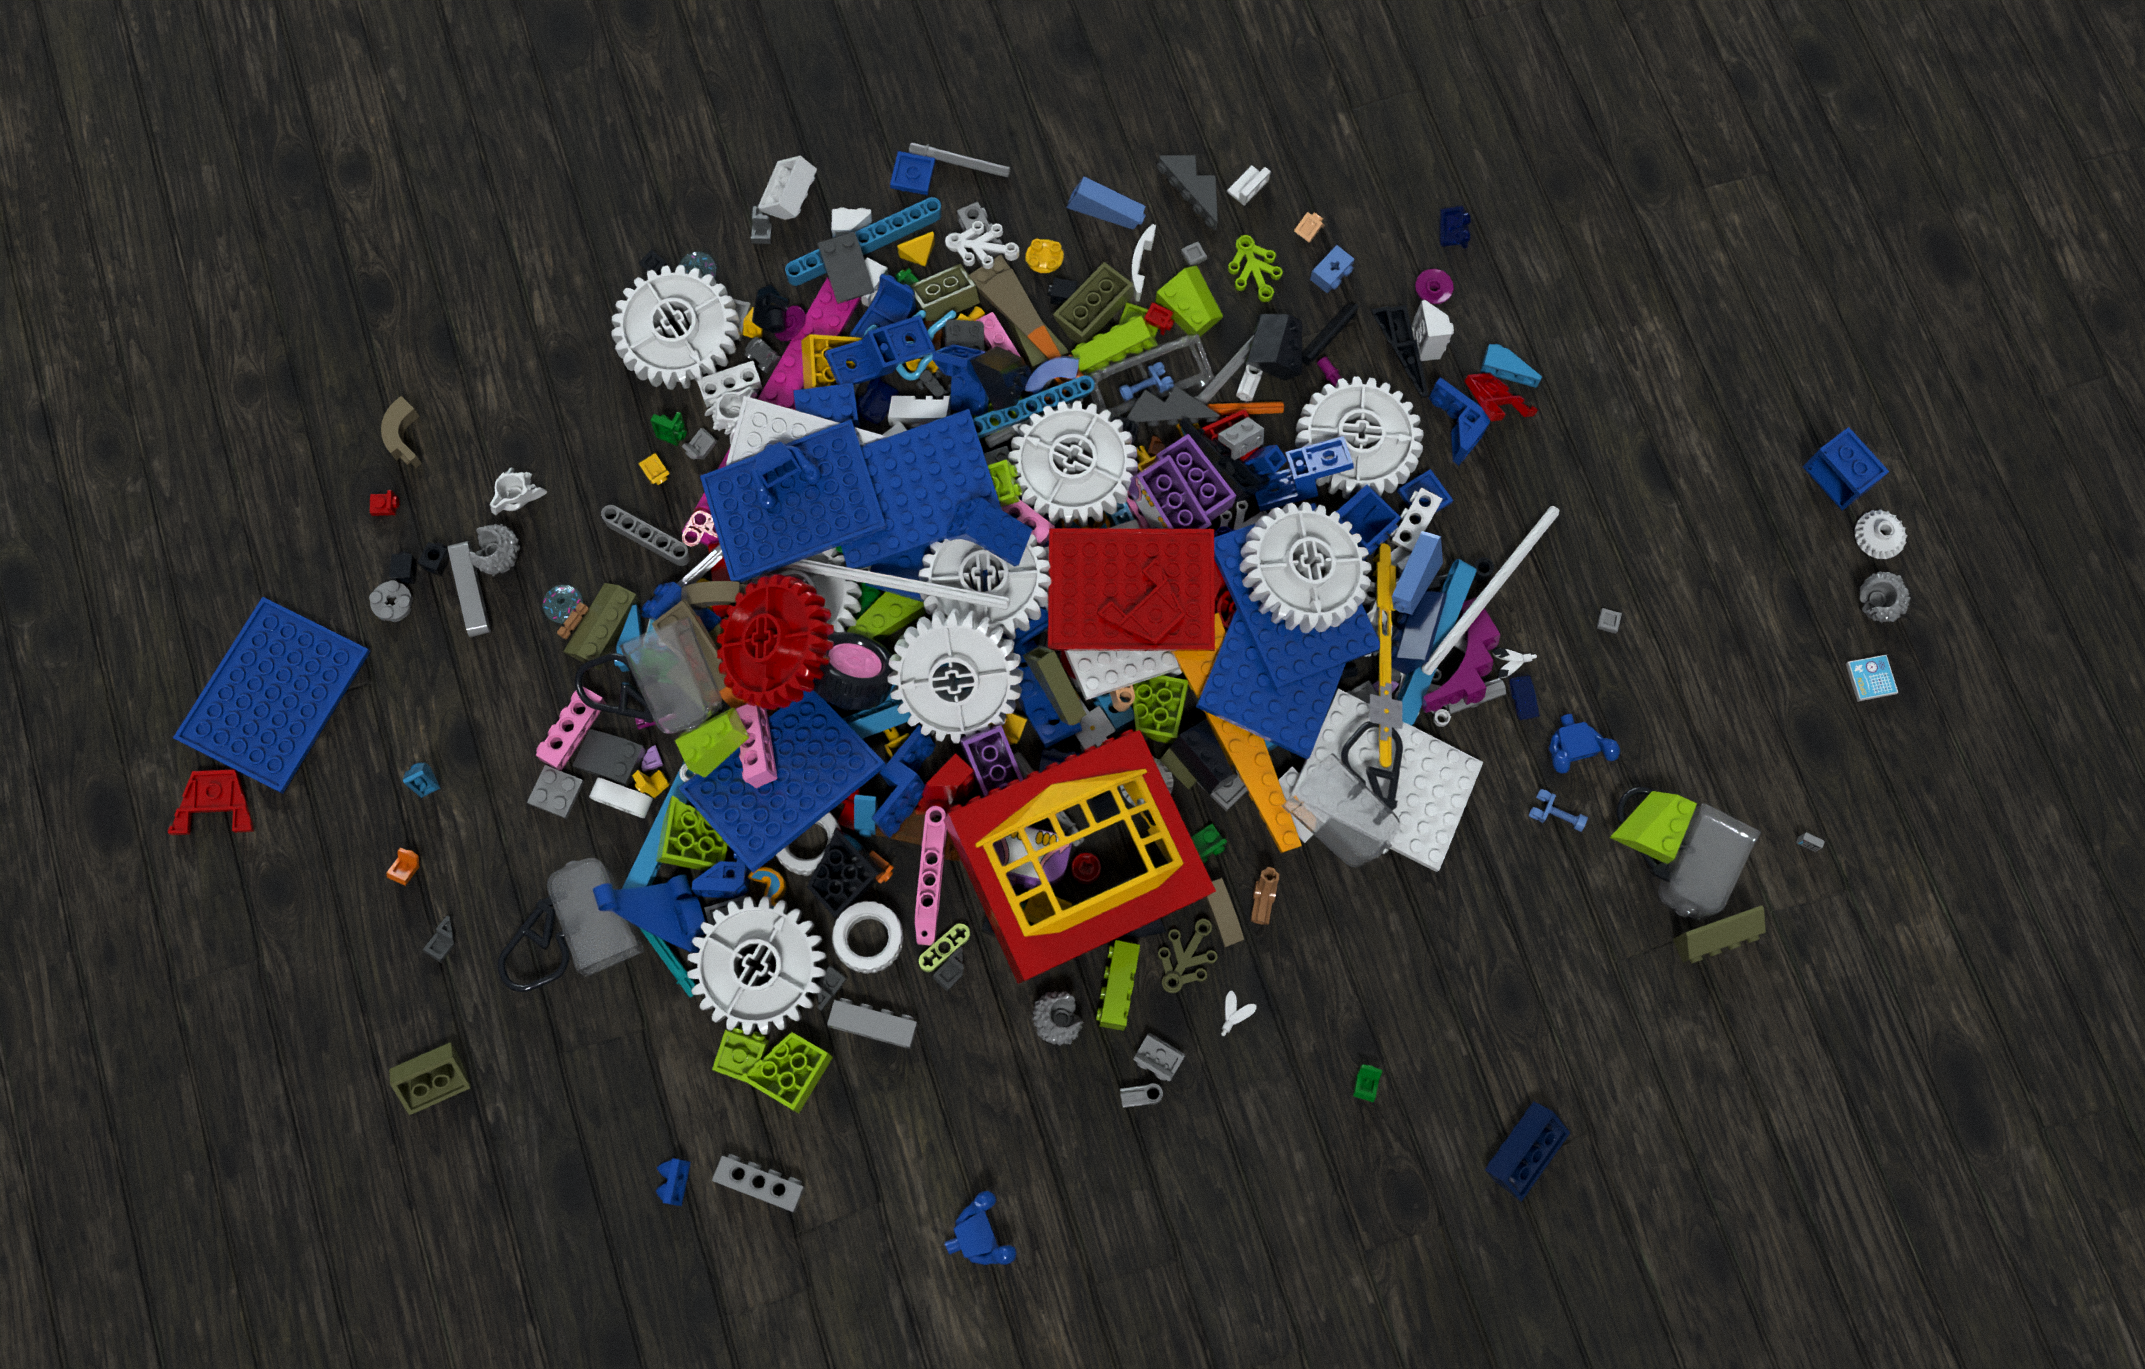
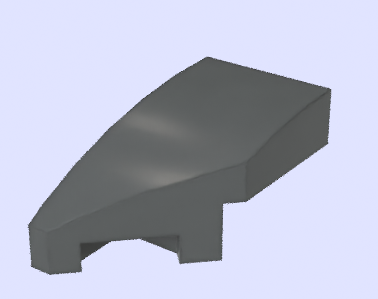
(761, 228)
(441, 942)
(951, 970)
(830, 986)

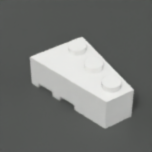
(917, 412)

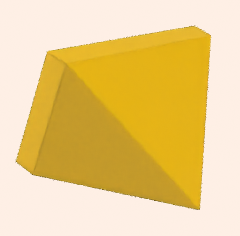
(917, 249)

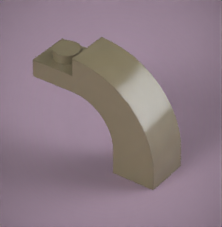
(393, 428)
(711, 593)

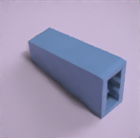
(1105, 204)
(1418, 573)

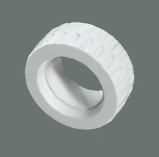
(807, 866)
(855, 914)

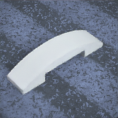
(1144, 243)

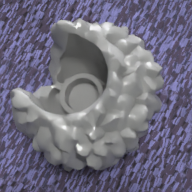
(498, 549)
(1884, 597)
(1056, 1018)

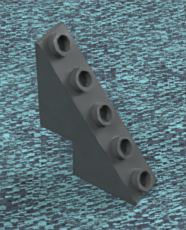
(1197, 190)
(1177, 406)

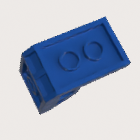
(965, 385)
(1469, 415)
(717, 880)

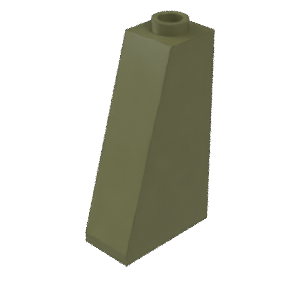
(1031, 353)
(1055, 684)

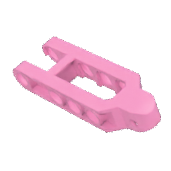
(932, 846)

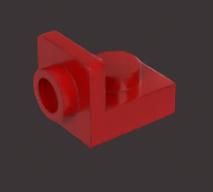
(1159, 318)
(384, 504)

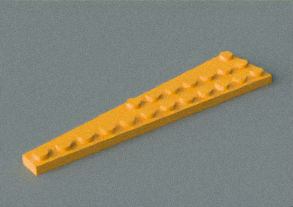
(1244, 750)

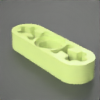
(960, 942)

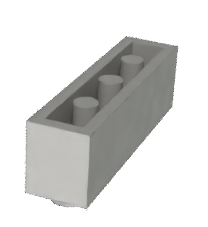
(872, 1024)

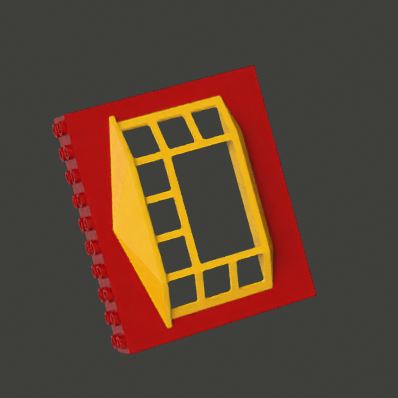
(1042, 796)

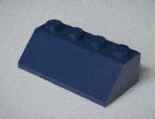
(1417, 633)
(1527, 1150)

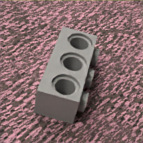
(965, 222)

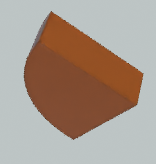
(1155, 446)

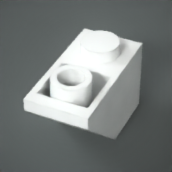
(849, 220)

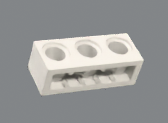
(734, 375)
(1425, 515)

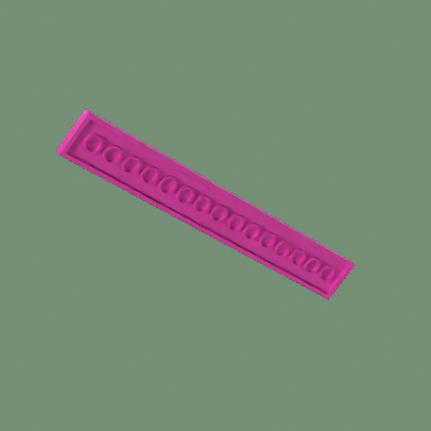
(822, 318)

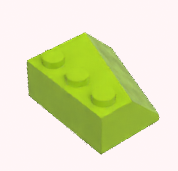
(1190, 301)
(1160, 707)
(712, 742)
(1657, 825)

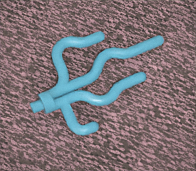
(927, 359)

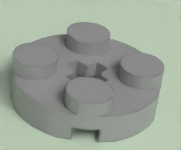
(388, 590)

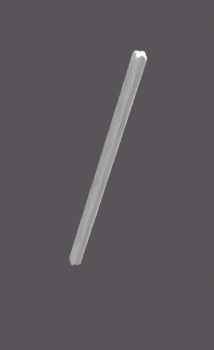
(901, 583)
(1490, 590)

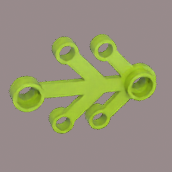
(1255, 266)

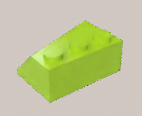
(689, 839)
(789, 1071)

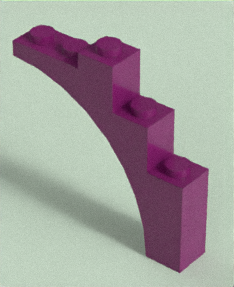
(1466, 681)

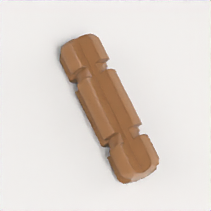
(573, 620)

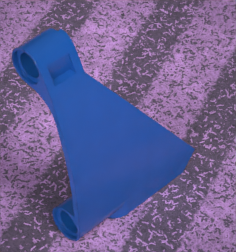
(660, 909)

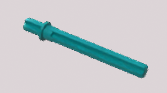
(671, 962)

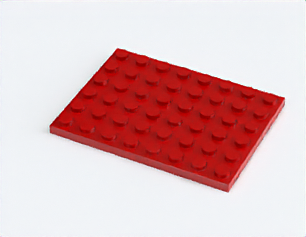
(1107, 566)

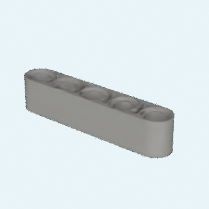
(639, 528)
(469, 590)

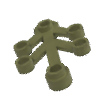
(1185, 958)

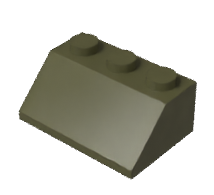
(945, 292)
(429, 1078)

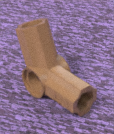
(1264, 896)

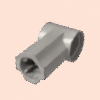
(1138, 1095)

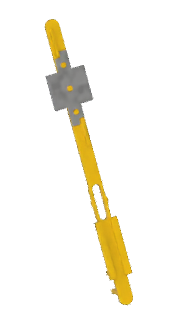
(1383, 708)
(1094, 731)

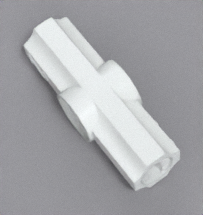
(1249, 384)

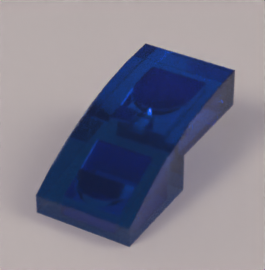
(1525, 697)

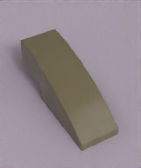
(1224, 914)

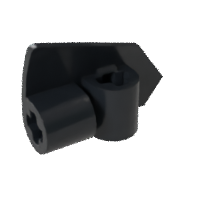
(770, 310)

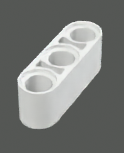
(621, 797)

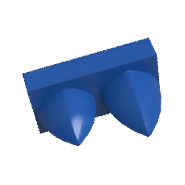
(677, 1174)

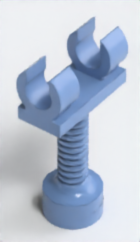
(1154, 371)
(1578, 821)

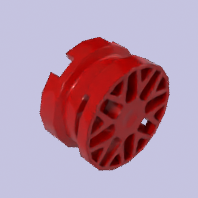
(1086, 868)

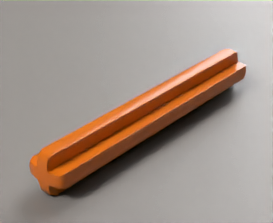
(1251, 407)

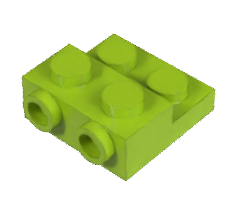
(1003, 477)
(739, 1052)

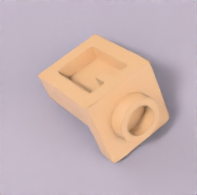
(1309, 226)

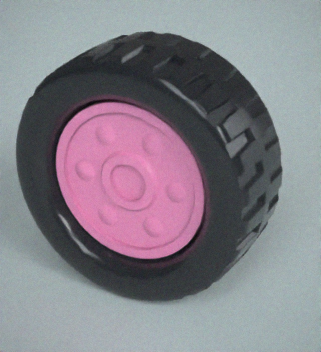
(855, 673)

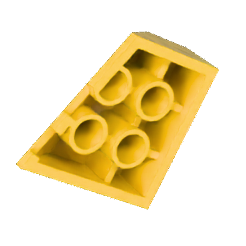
(815, 365)

